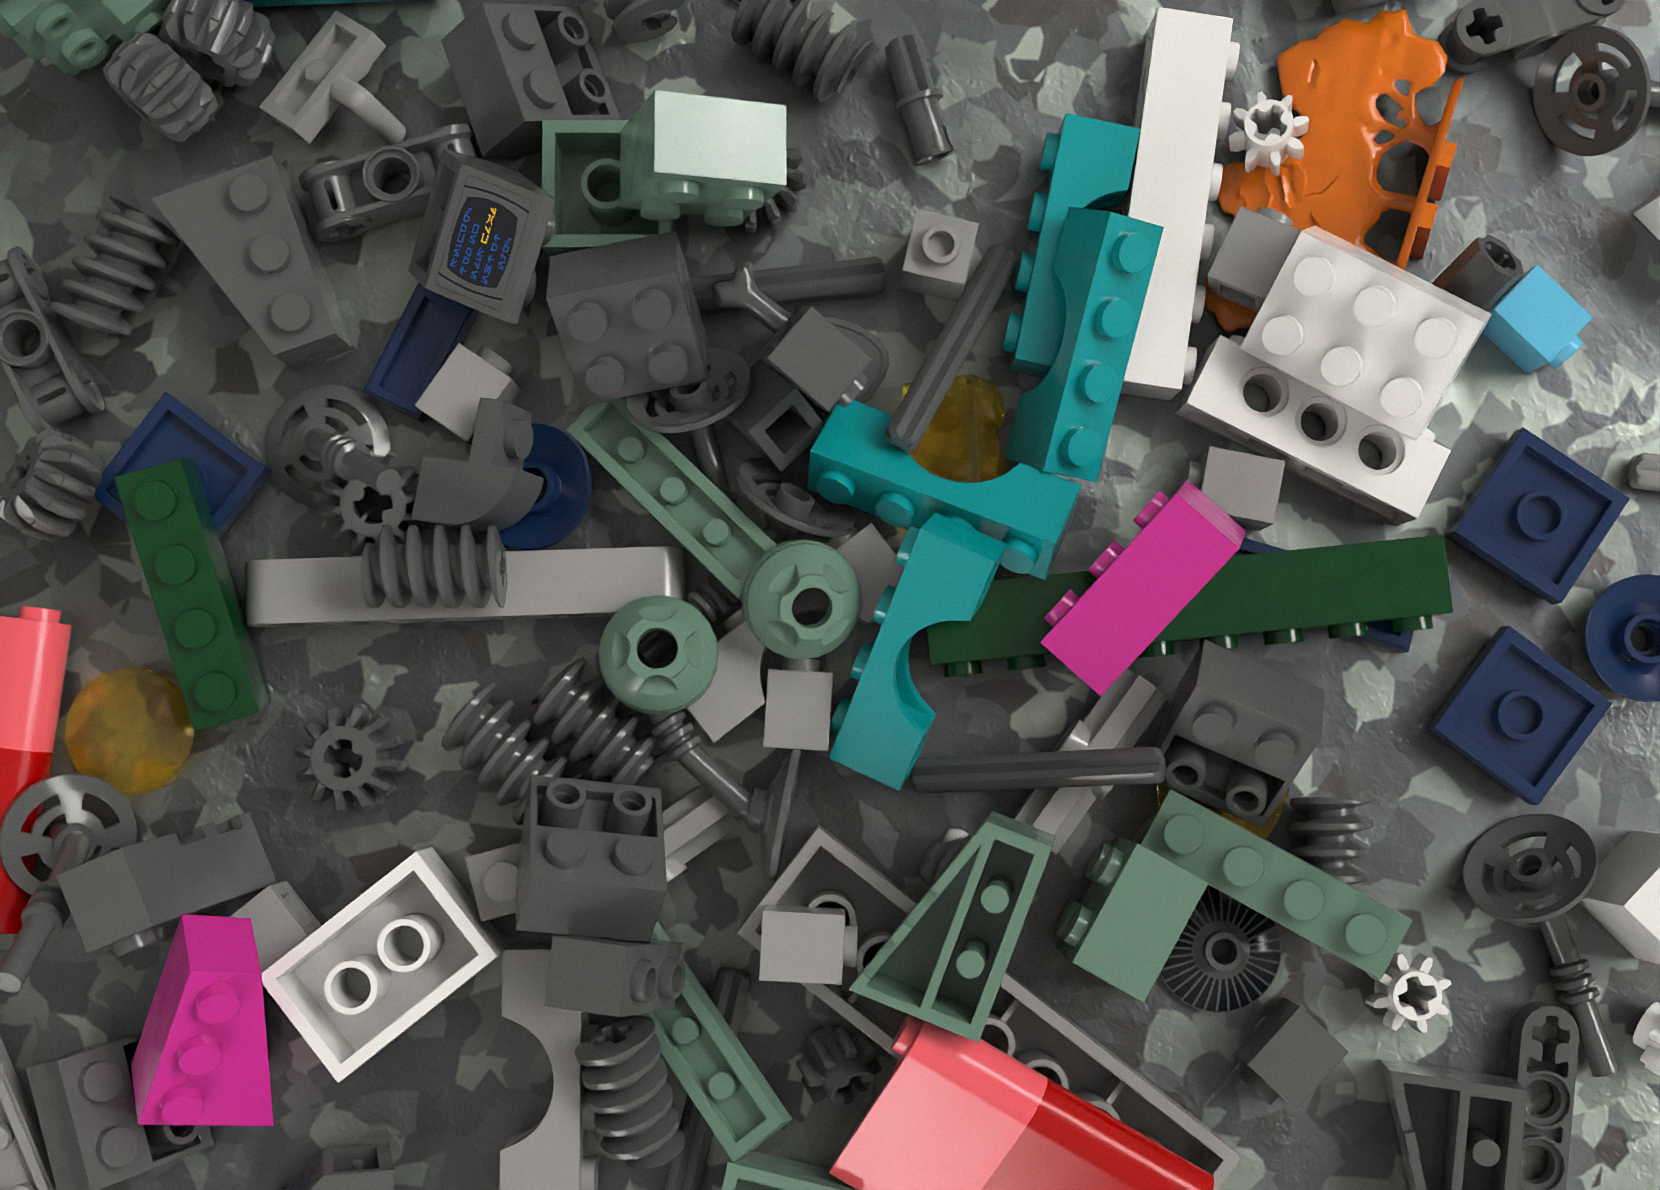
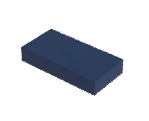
(418, 349)

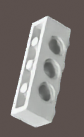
(1218, 404)

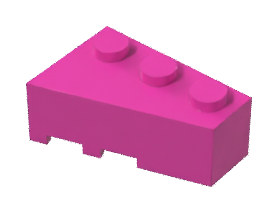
(1141, 585)
(206, 1031)

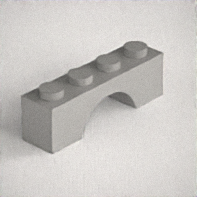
(737, 684)
(554, 1149)

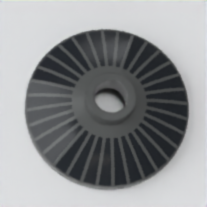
(1230, 984)

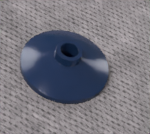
(568, 492)
(1607, 637)

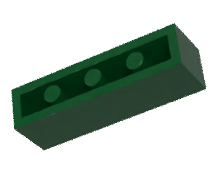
(193, 592)

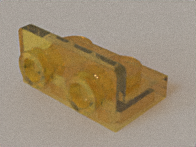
(964, 433)

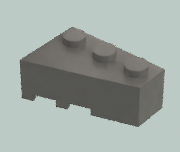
(263, 256)
(143, 888)

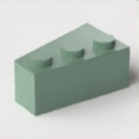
(962, 932)

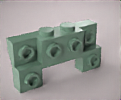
(77, 32)

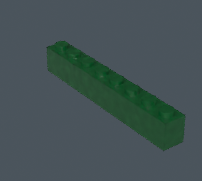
(1248, 596)

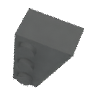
(1457, 1126)

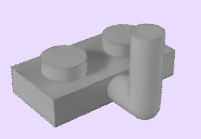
(328, 77)

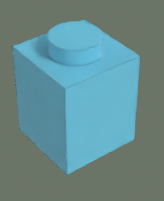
(1536, 322)

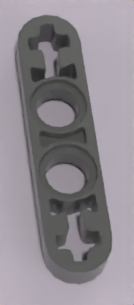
(1554, 1126)

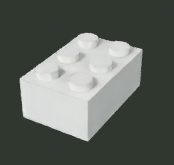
(1364, 331)
(383, 963)

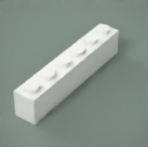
(1171, 185)

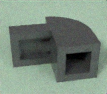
(489, 485)

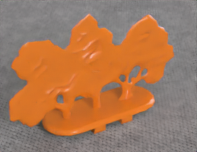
(1336, 180)

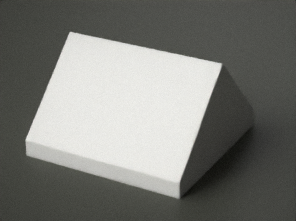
(1628, 894)

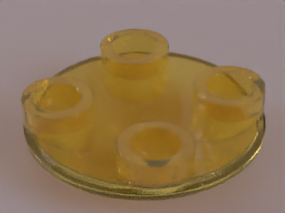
(130, 730)

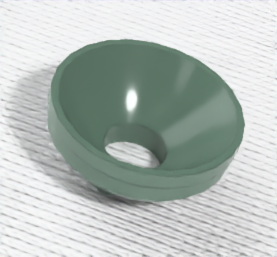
(777, 581)
(665, 688)

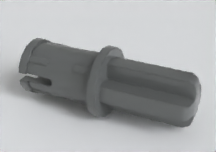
(918, 99)

